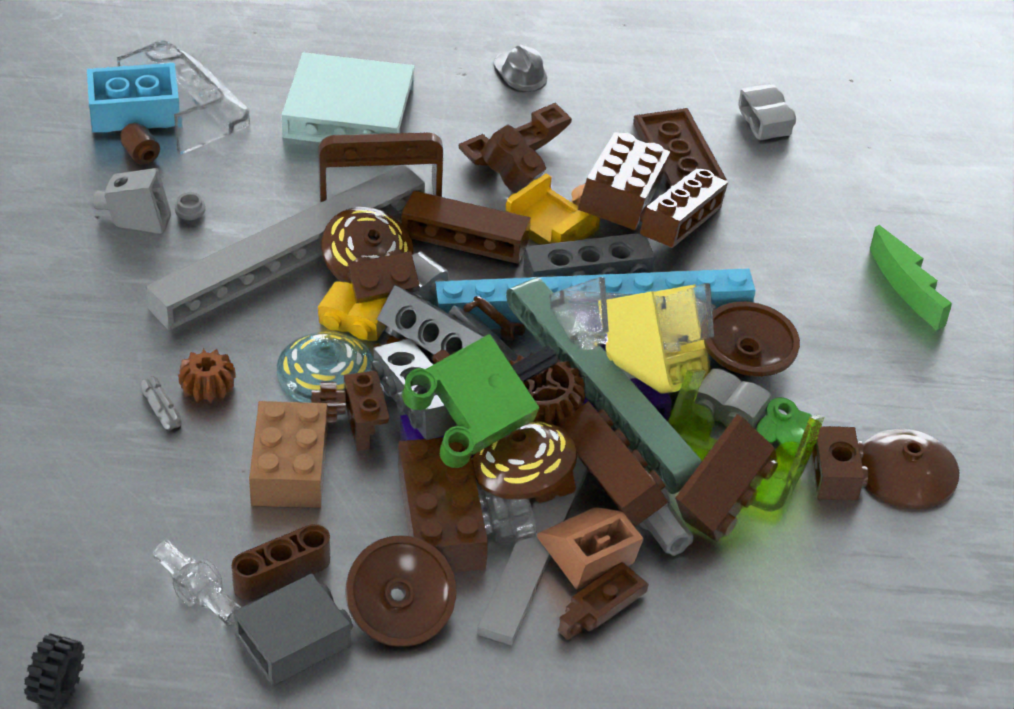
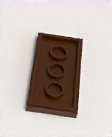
(681, 136)

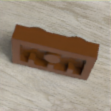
(364, 406)

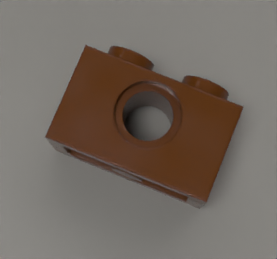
(838, 464)

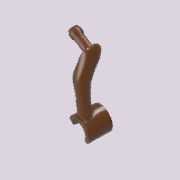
(506, 326)

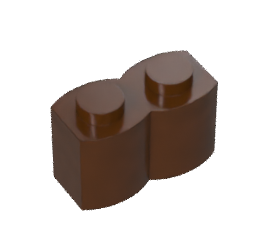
(509, 155)

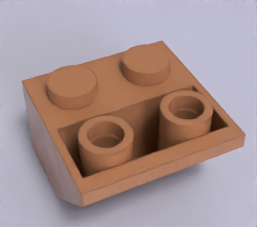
(591, 544)

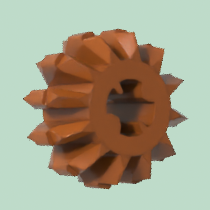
(207, 376)

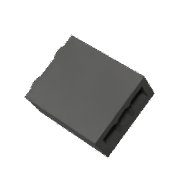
(293, 628)

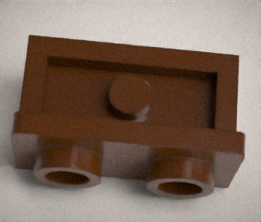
(377, 276)

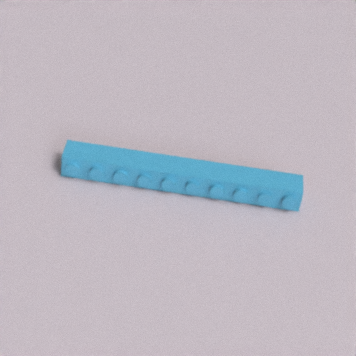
(725, 287)

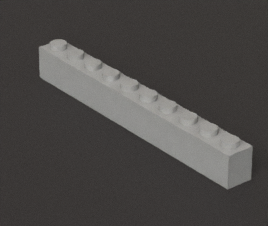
(271, 251)

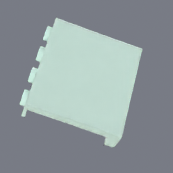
(345, 97)

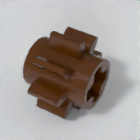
(333, 397)

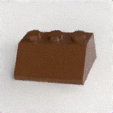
(727, 479)

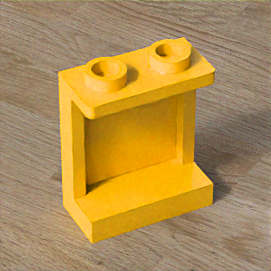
(552, 215)

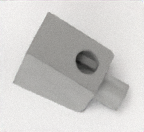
(136, 201)

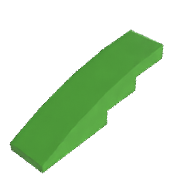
(909, 280)

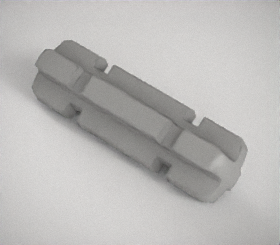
(161, 403)

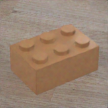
(289, 454)

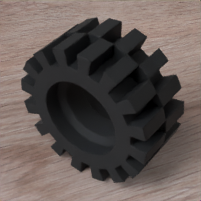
(54, 671)

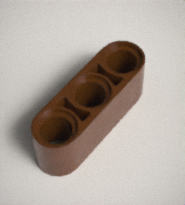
(281, 561)

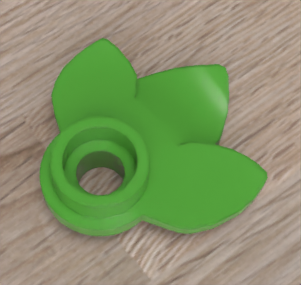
(783, 427)

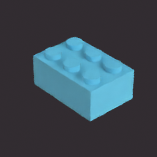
(132, 96)

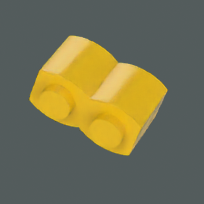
(341, 313)

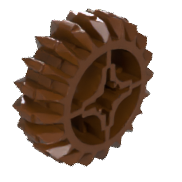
(556, 392)

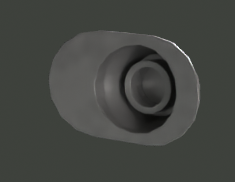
(522, 69)

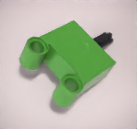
(480, 394)

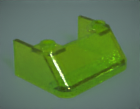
(695, 426)

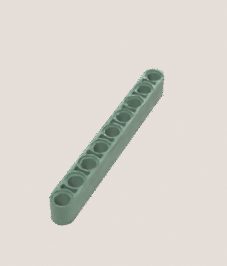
(608, 389)

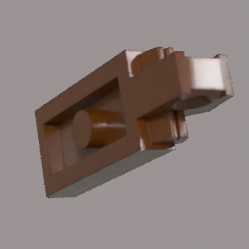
(601, 600)

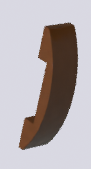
(544, 127)

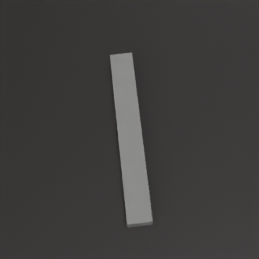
(525, 569)

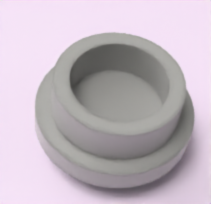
(190, 206)

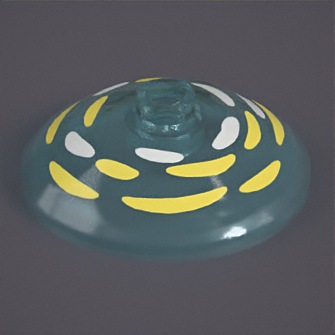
(318, 359)

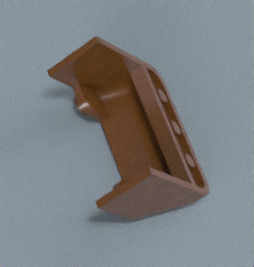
(381, 151)

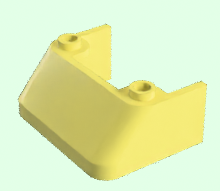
(638, 346)

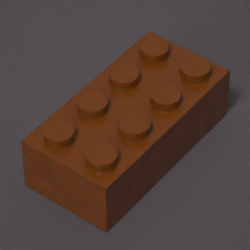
(623, 180)
(443, 503)

